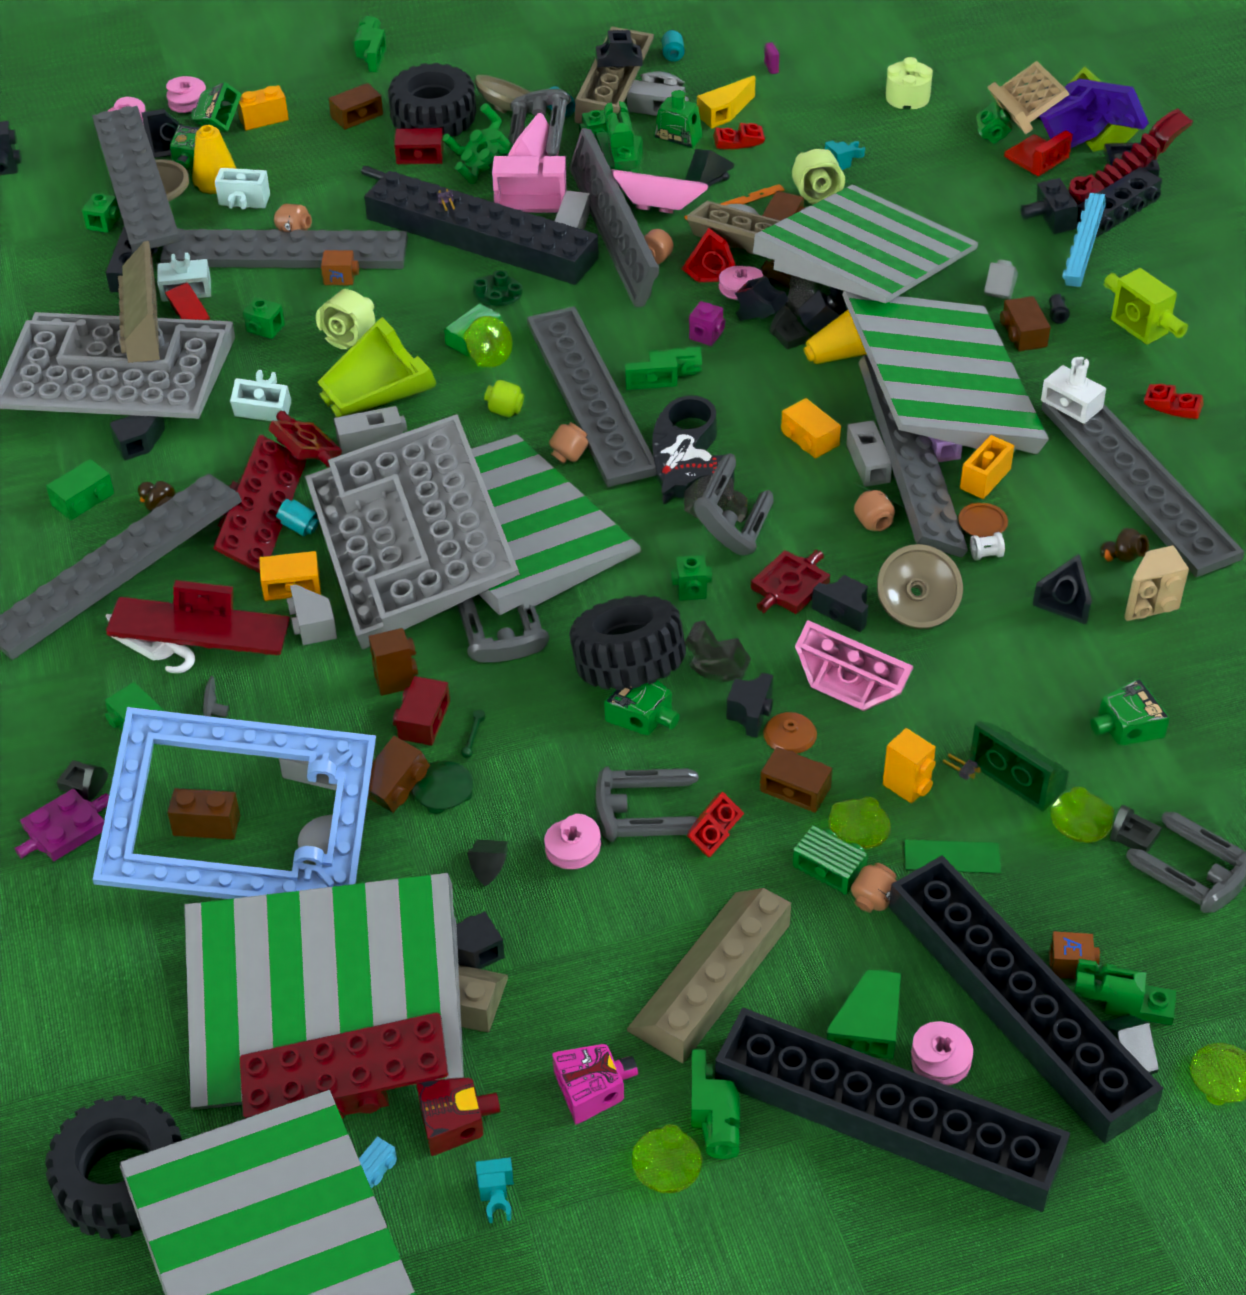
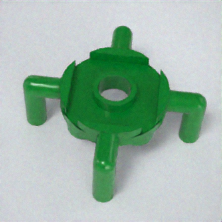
(481, 147)

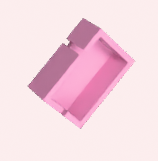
(529, 182)

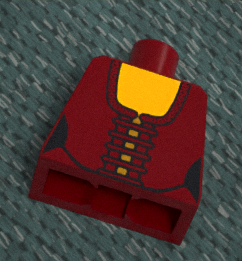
(453, 1112)

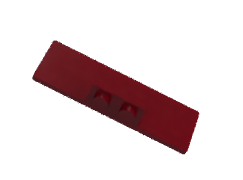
(252, 525)
(199, 617)
(351, 1065)

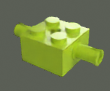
(1144, 306)

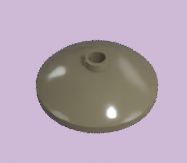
(498, 91)
(174, 178)
(928, 571)

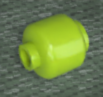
(504, 398)

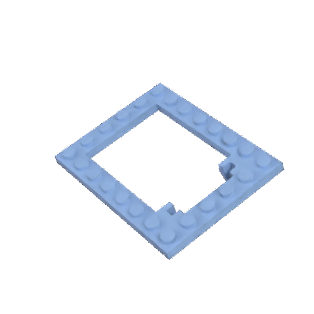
(340, 755)

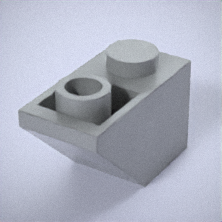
(1001, 279)
(313, 615)

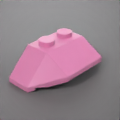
(533, 139)
(658, 191)
(849, 668)

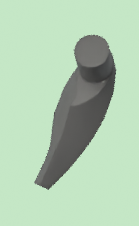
(210, 706)

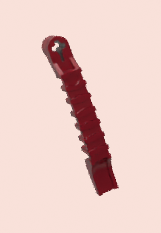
(1141, 154)

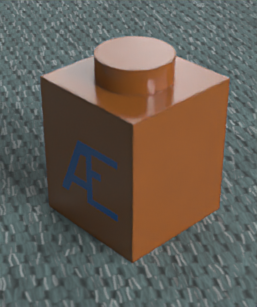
(339, 267)
(1067, 949)

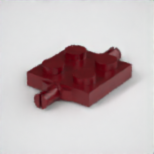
(303, 439)
(789, 581)

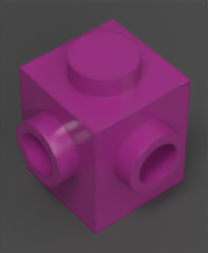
(706, 323)

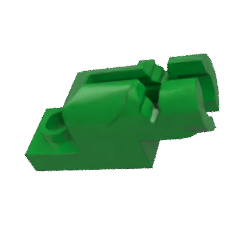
(370, 42)
(620, 137)
(663, 368)
(1124, 992)
(715, 1109)

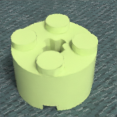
(908, 84)
(817, 175)
(345, 318)

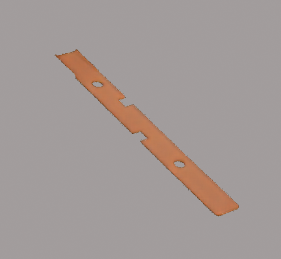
(753, 196)

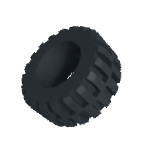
(432, 98)
(628, 642)
(86, 1140)

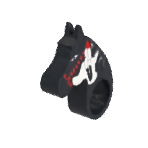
(682, 454)

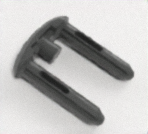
(536, 103)
(722, 524)
(507, 646)
(609, 803)
(1226, 882)

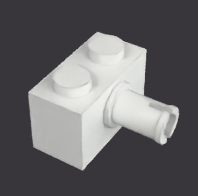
(1073, 392)

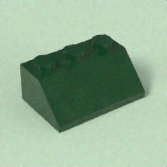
(1017, 765)

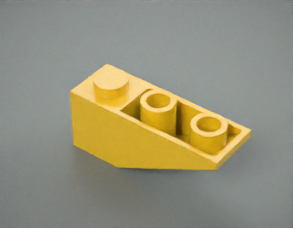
(725, 102)

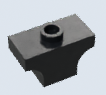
(618, 50)
(759, 299)
(842, 602)
(750, 702)

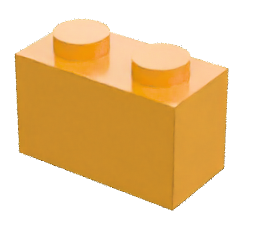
(262, 107)
(810, 428)
(986, 466)
(289, 569)
(909, 765)

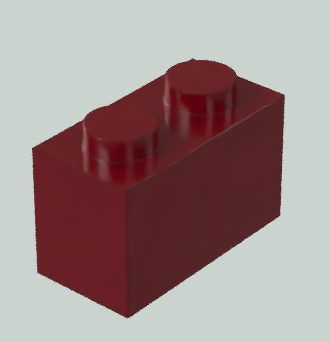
(419, 146)
(422, 710)

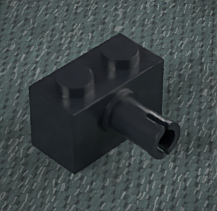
(8, 154)
(1054, 205)

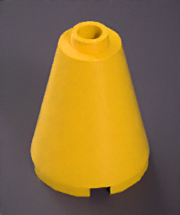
(209, 157)
(835, 341)

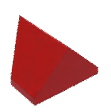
(709, 258)

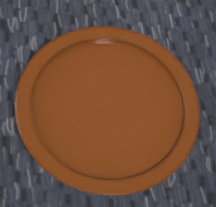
(982, 519)
(790, 732)

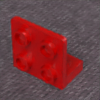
(1040, 155)

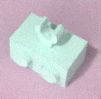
(242, 188)
(179, 272)
(260, 398)

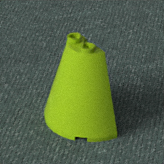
(374, 373)

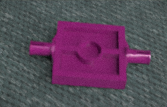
(62, 825)

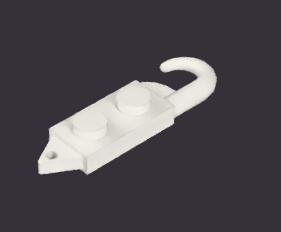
(159, 651)

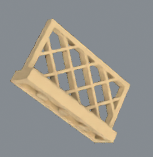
(1022, 112)

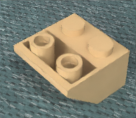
(1157, 584)

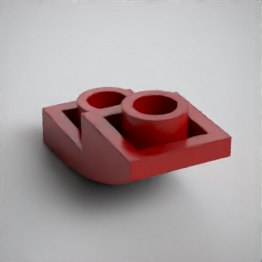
(746, 136)
(186, 303)
(1166, 400)
(714, 824)

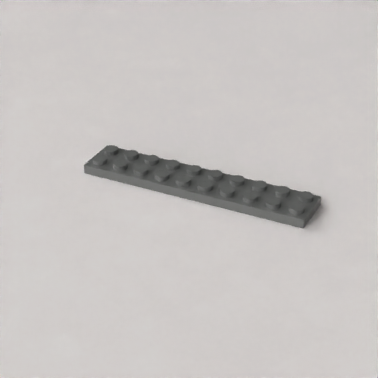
(135, 178)
(614, 219)
(287, 249)
(592, 396)
(917, 476)
(1150, 490)
(113, 564)

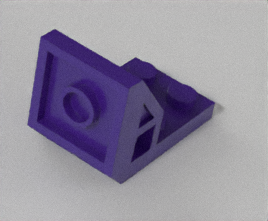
(1091, 108)

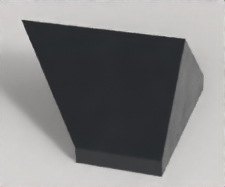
(160, 131)
(1065, 592)

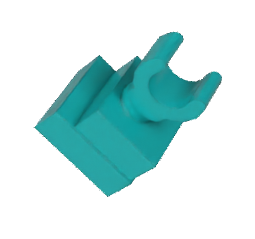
(844, 152)
(492, 1182)

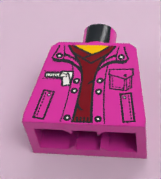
(591, 1079)

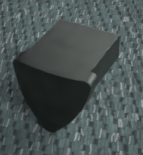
(788, 329)
(83, 778)
(1134, 830)
(487, 859)

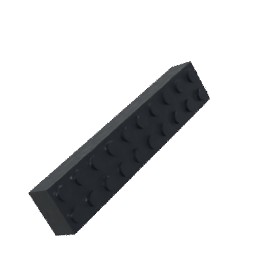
(483, 227)
(1025, 999)
(893, 1108)

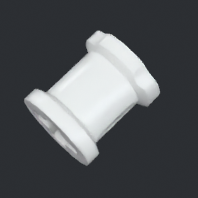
(977, 546)

